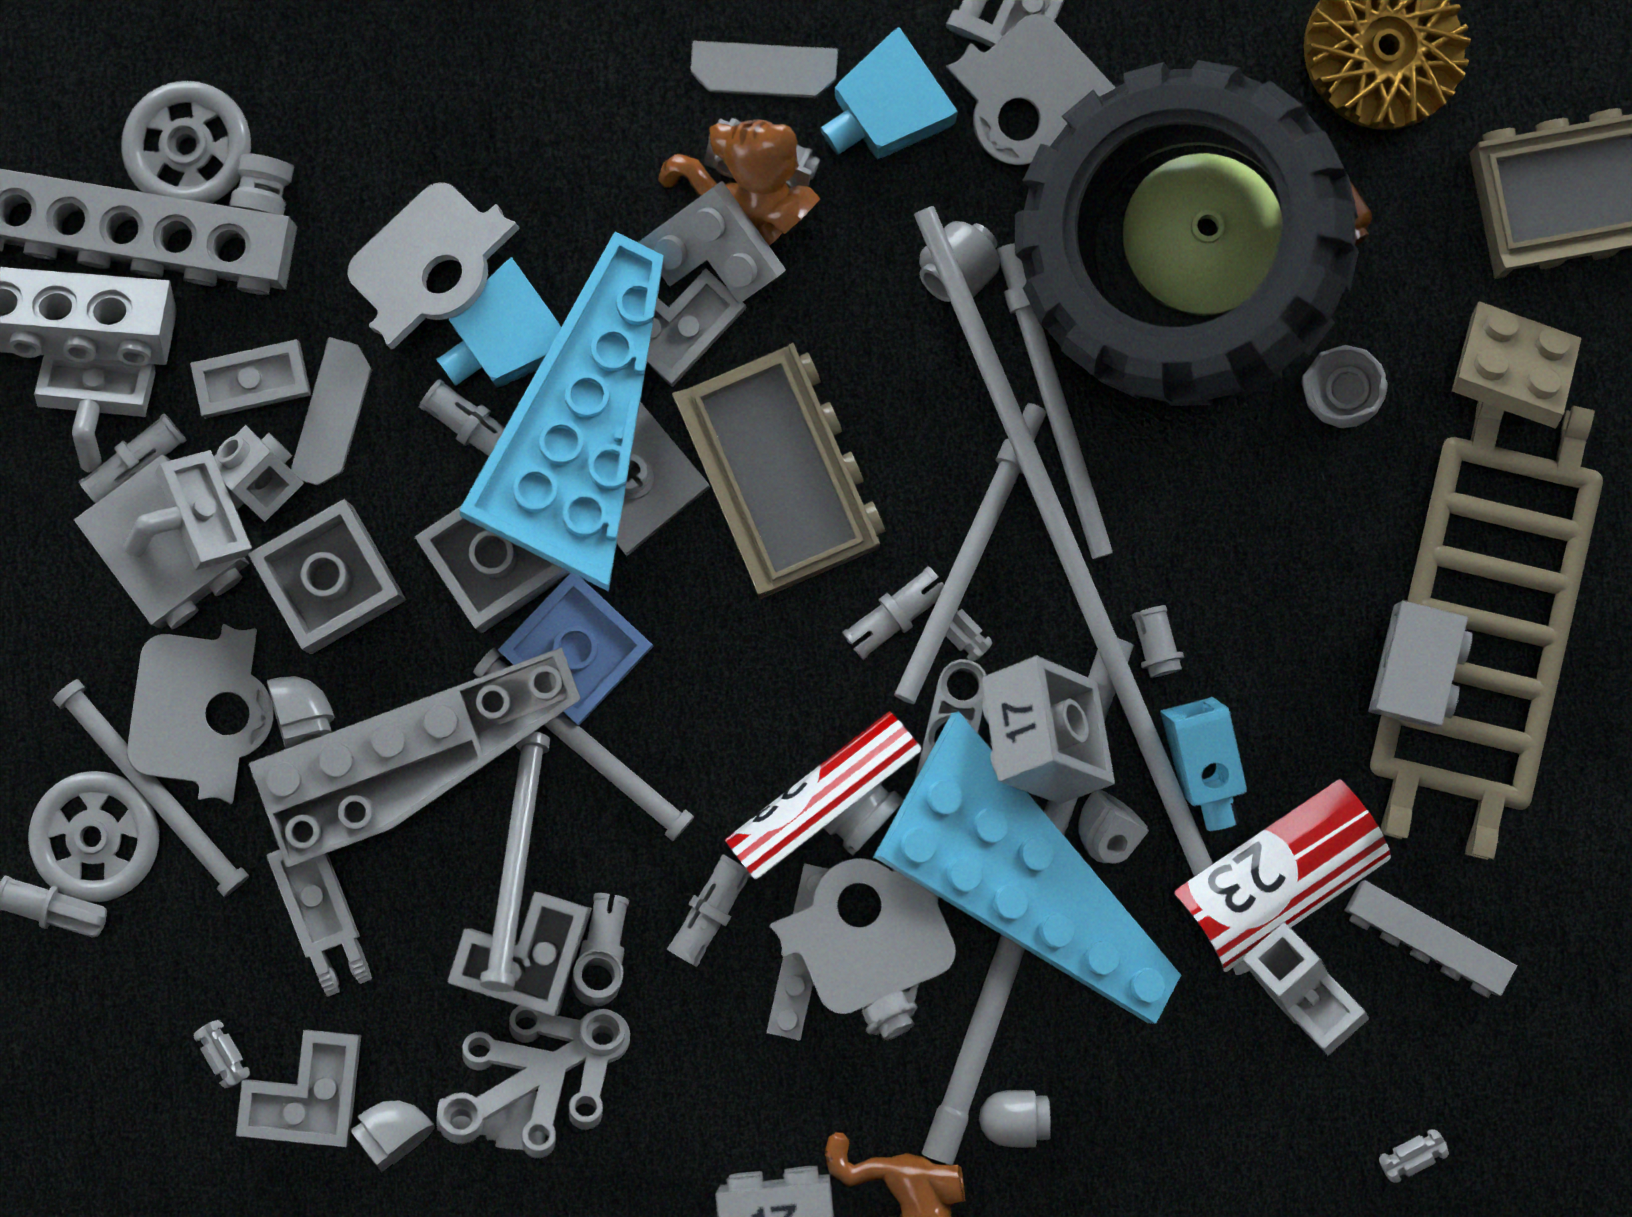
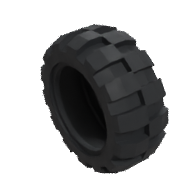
(1110, 138)

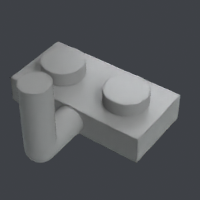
(92, 390)
(197, 508)

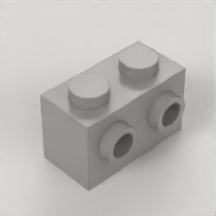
(1420, 665)

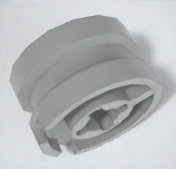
(864, 817)

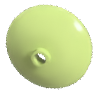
(1180, 263)

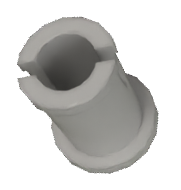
(1157, 642)

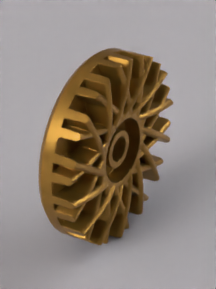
(1377, 87)

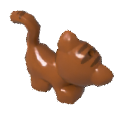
(761, 162)
(914, 1181)

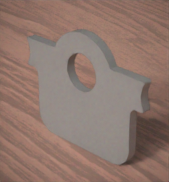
(1032, 64)
(429, 230)
(170, 704)
(868, 962)

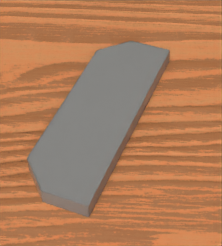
(763, 69)
(332, 413)

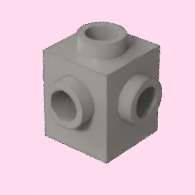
(256, 472)

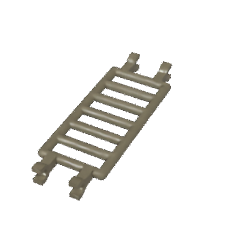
(1553, 638)

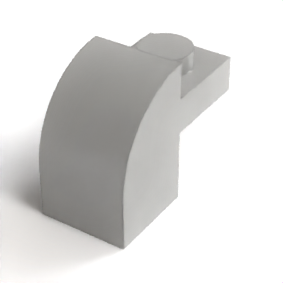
(1304, 988)

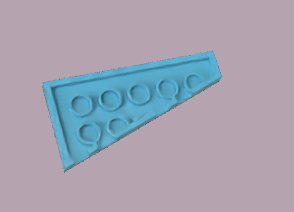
(569, 444)
(1018, 874)

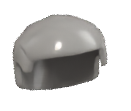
(1345, 386)

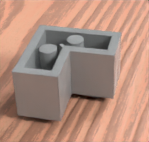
(540, 959)

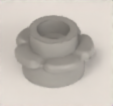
(890, 1015)

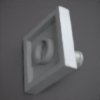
(657, 485)

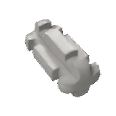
(966, 635)
(221, 1054)
(1414, 1156)

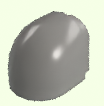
(300, 710)
(1109, 828)
(1015, 1118)
(391, 1131)

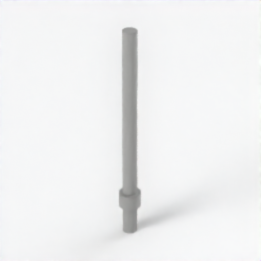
(1054, 404)
(966, 562)

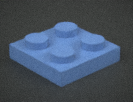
(594, 638)

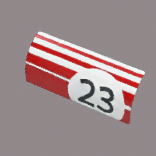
(823, 794)
(1285, 872)

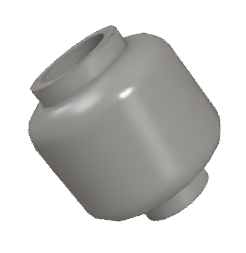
(975, 254)

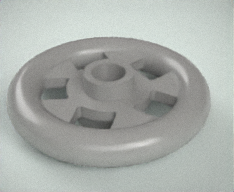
(153, 113)
(119, 874)

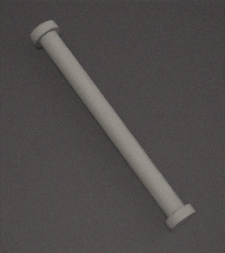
(604, 761)
(151, 788)
(498, 974)

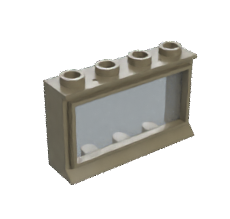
(1556, 191)
(779, 470)

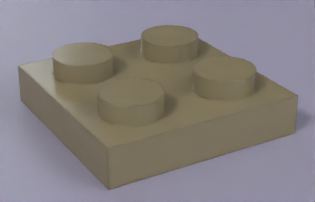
(1517, 364)

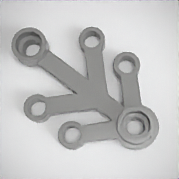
(540, 1071)

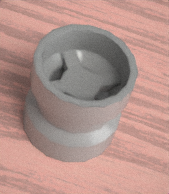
(261, 184)

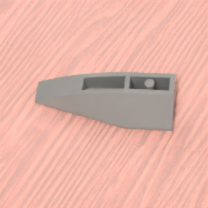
(404, 759)

